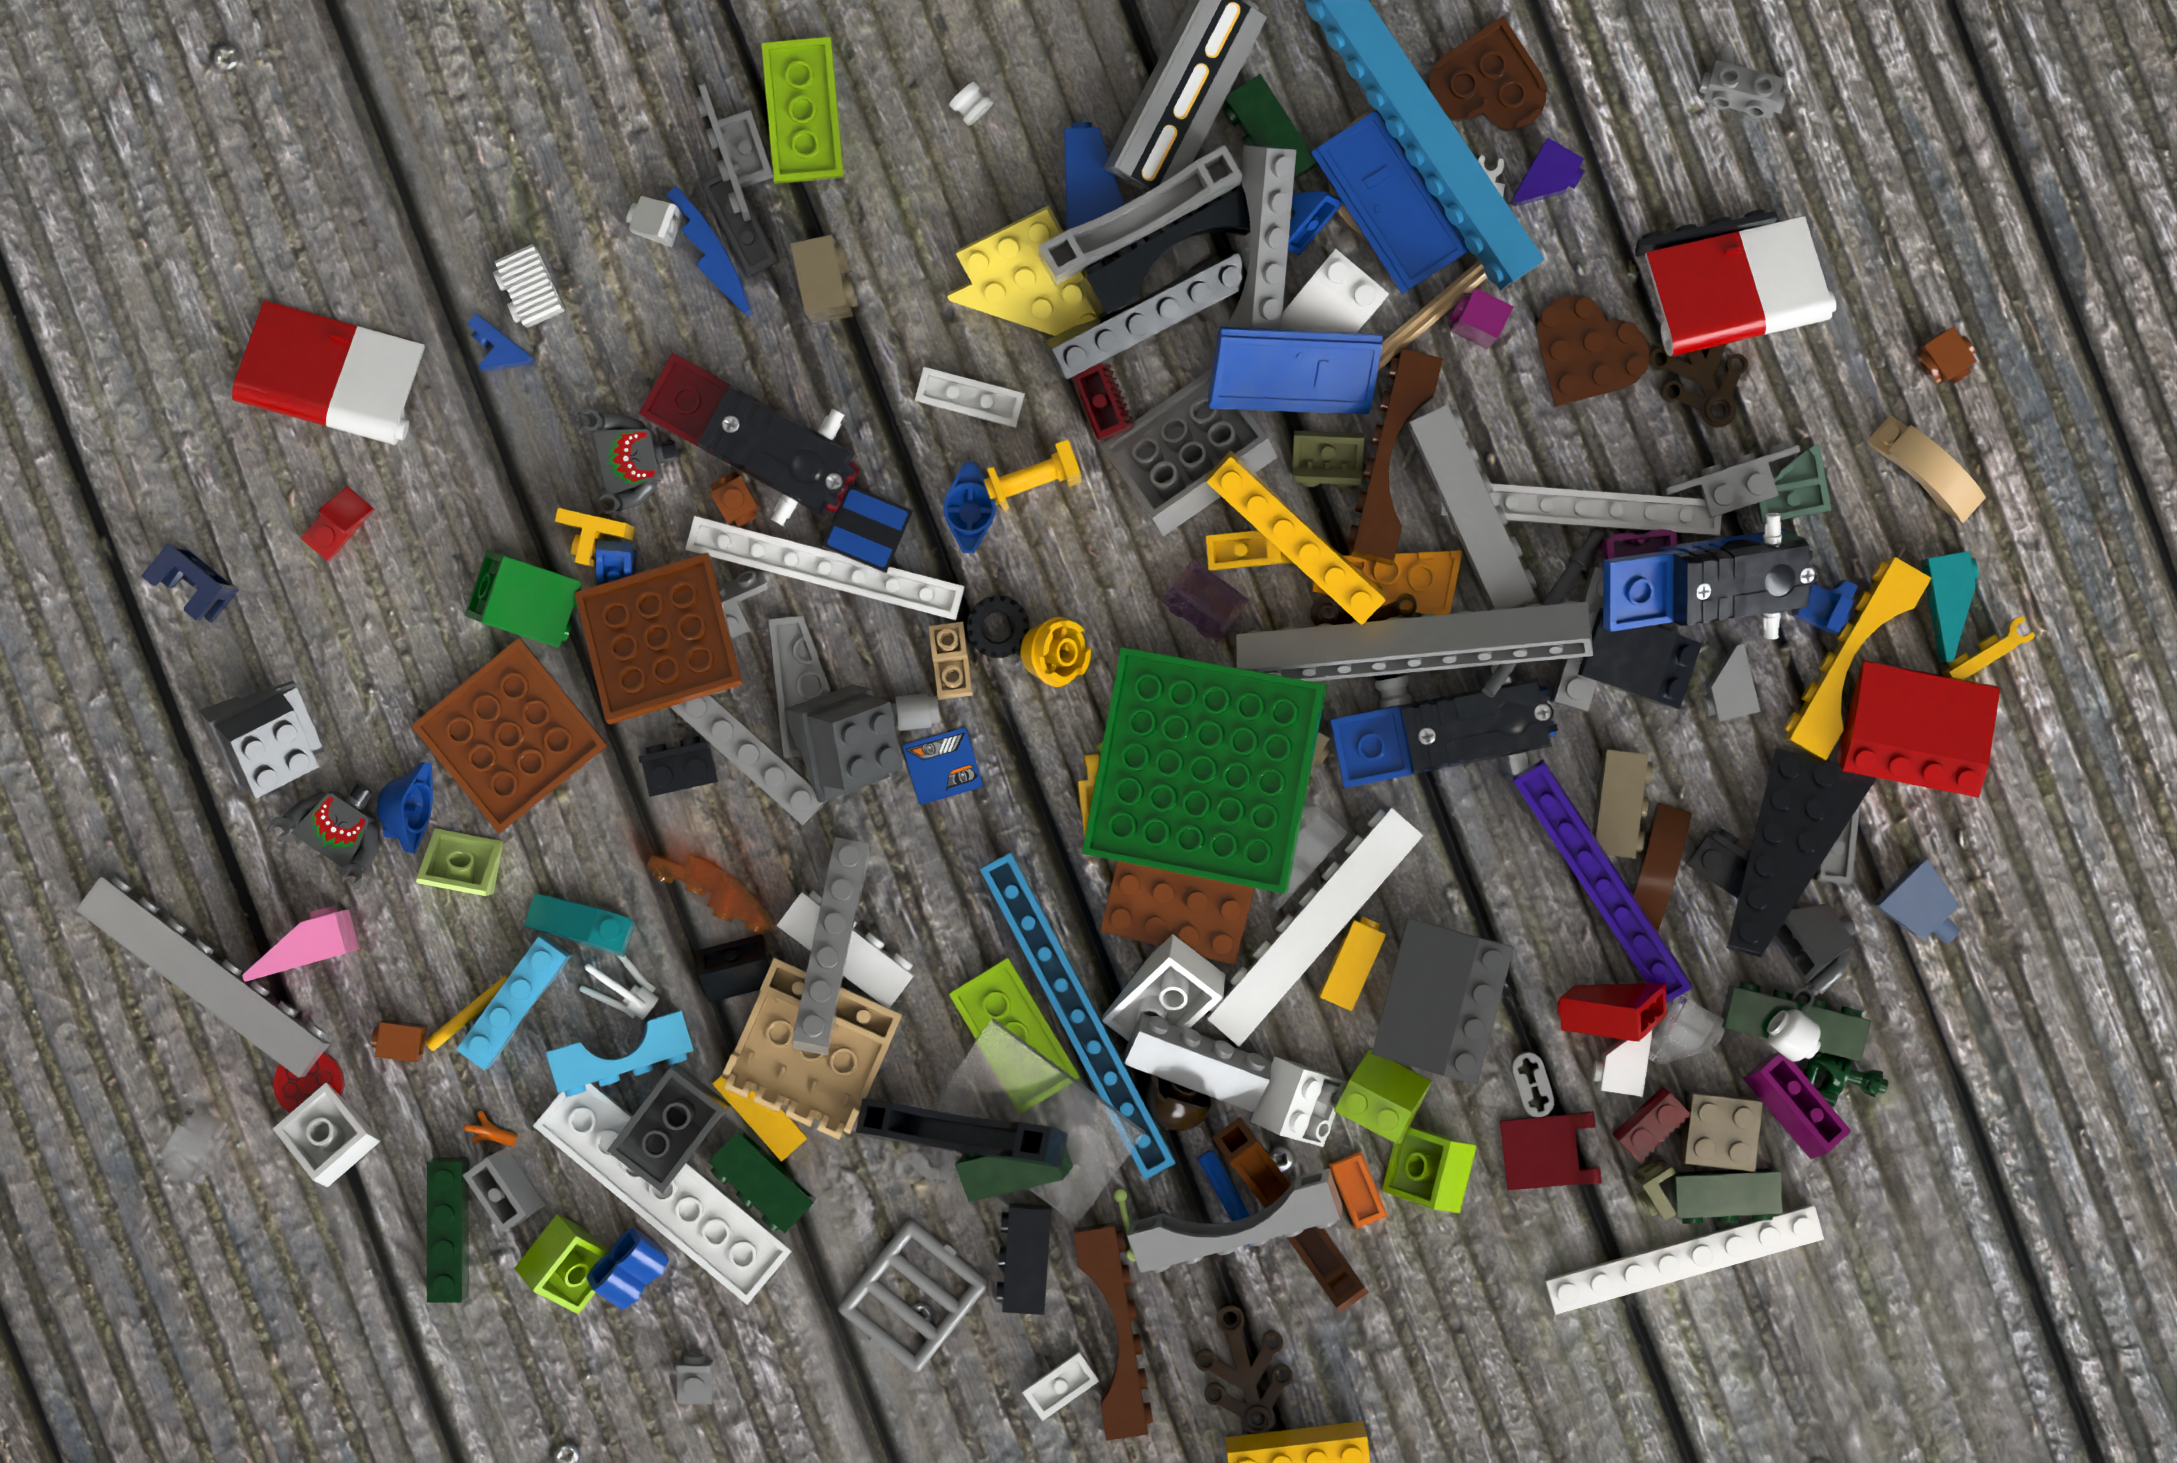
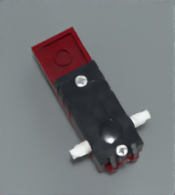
(754, 437)

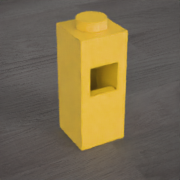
(1352, 963)

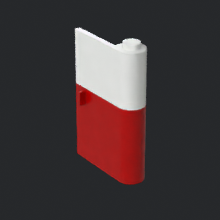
(1739, 286)
(328, 373)

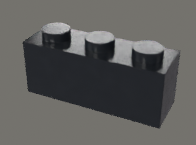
(1024, 1258)

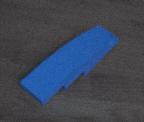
(716, 262)

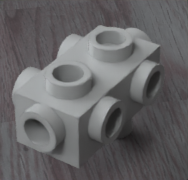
(1742, 88)

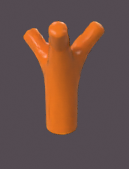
(490, 1132)

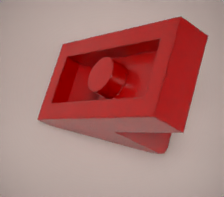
(337, 523)

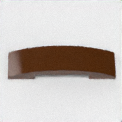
(1661, 861)

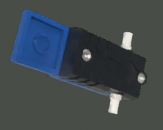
(1711, 581)
(1445, 733)

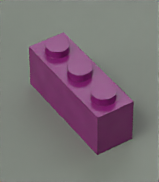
(1479, 317)
(1797, 1105)

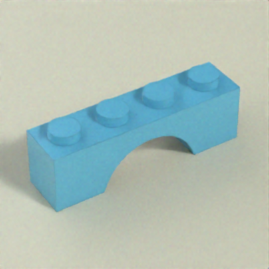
(513, 1001)
(662, 1039)

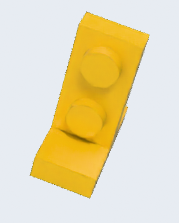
(1242, 551)

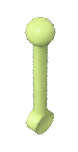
(1120, 1196)

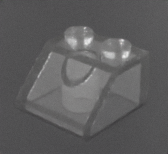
(1685, 1032)

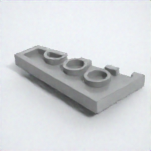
(795, 672)

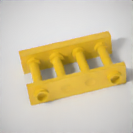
(1060, 466)

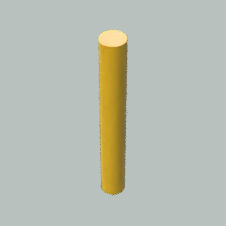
(464, 1016)

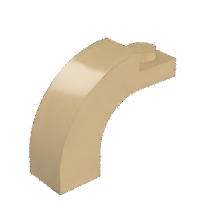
(1929, 465)

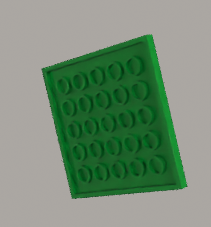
(1204, 769)

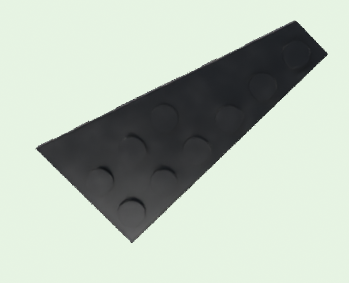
(1797, 825)

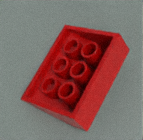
(1919, 729)

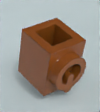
(1946, 357)
(734, 499)

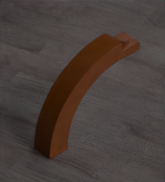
(1268, 1184)

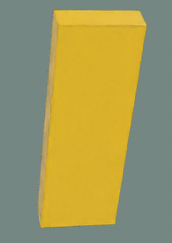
(774, 1128)

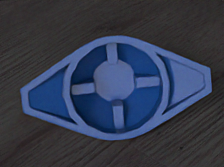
(969, 508)
(406, 807)

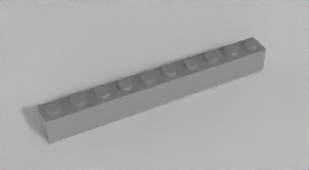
(1420, 643)

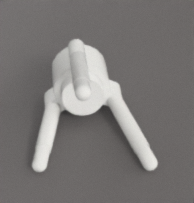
(638, 1000)

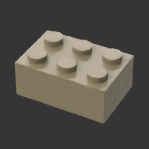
(821, 279)

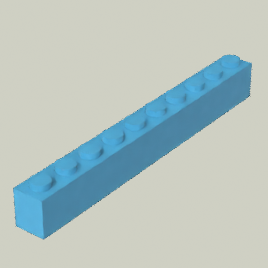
(1427, 138)
(1075, 1008)

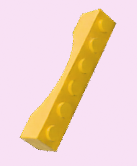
(1294, 538)
(1820, 718)

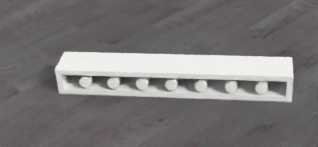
(1314, 925)

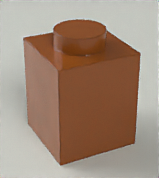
(399, 1040)

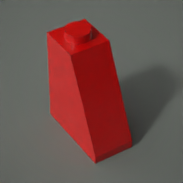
(1613, 1009)

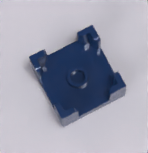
(179, 562)

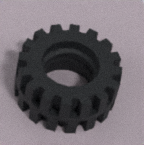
(976, 622)

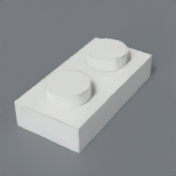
(1060, 1385)

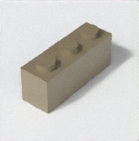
(1621, 802)

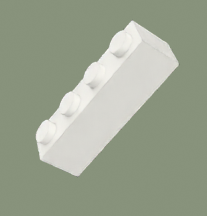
(866, 961)

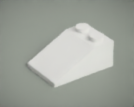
(1334, 299)
(1170, 985)

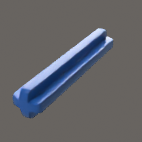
(1223, 1186)

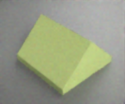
(461, 862)

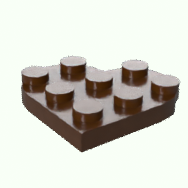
(1491, 79)
(1586, 353)

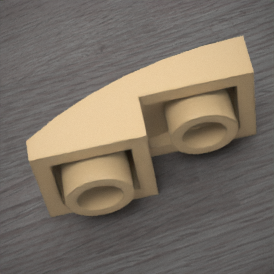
(950, 660)

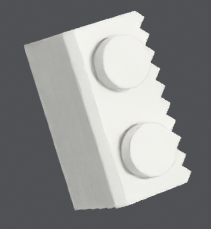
(528, 286)

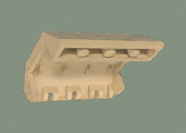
(810, 1082)

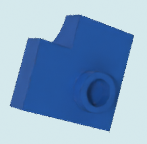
(1828, 608)

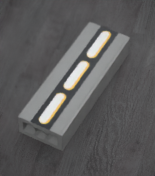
(1185, 91)

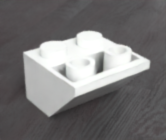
(1299, 1102)

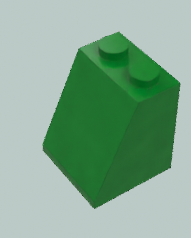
(523, 599)

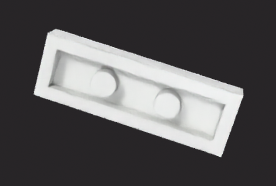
(969, 397)

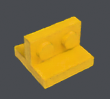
(593, 529)

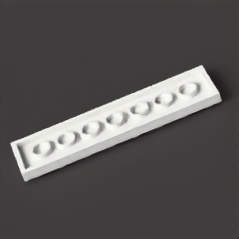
(690, 1210)

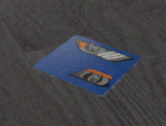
(942, 766)

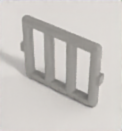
(956, 1308)

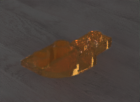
(728, 894)

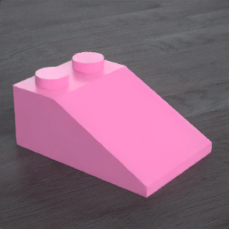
(313, 940)

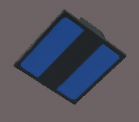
(867, 528)

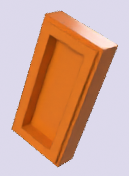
(1358, 1189)

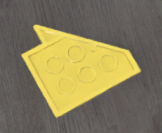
(1013, 281)

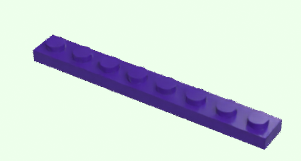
(1601, 879)

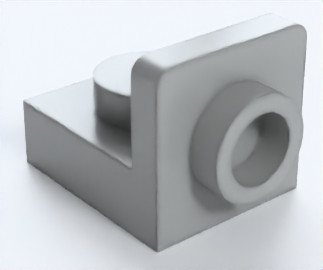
(694, 1380)

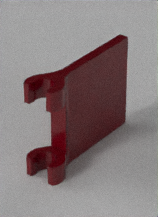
(1545, 1152)

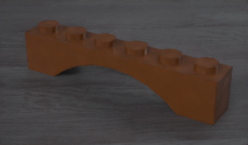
(1379, 527)
(1122, 1404)

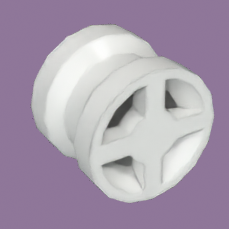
(971, 103)

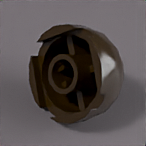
(1175, 1105)

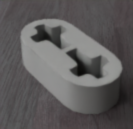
(1524, 1086)

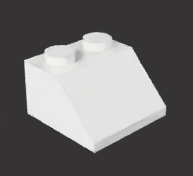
(326, 1135)

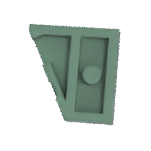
(1800, 488)

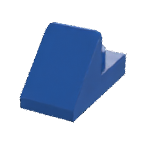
(1311, 215)
(504, 353)
(614, 560)

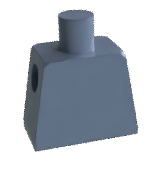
(1920, 903)

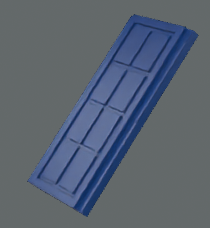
(1389, 202)
(1294, 370)

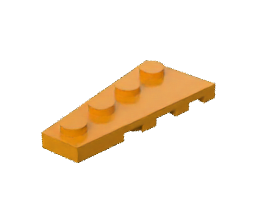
(1424, 575)

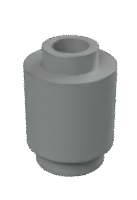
(915, 711)

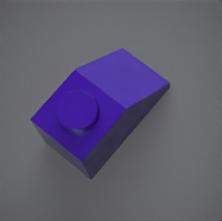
(1549, 174)

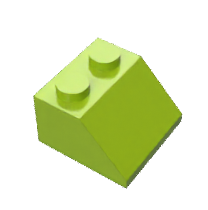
(1383, 1097)
(1430, 1170)
(560, 1263)

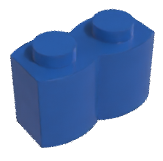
(628, 1268)

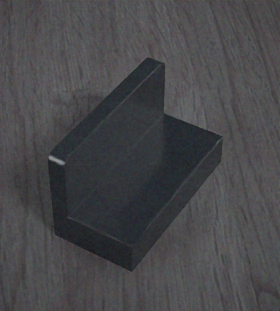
(733, 967)

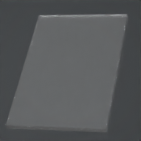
(1016, 1083)

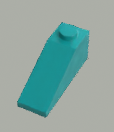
(1949, 598)
(580, 924)

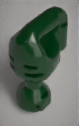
(1839, 1073)

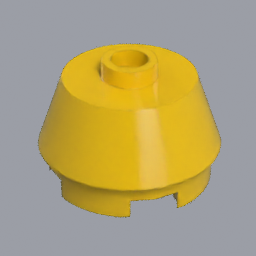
(1055, 651)

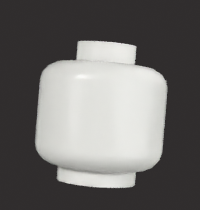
(1794, 1035)

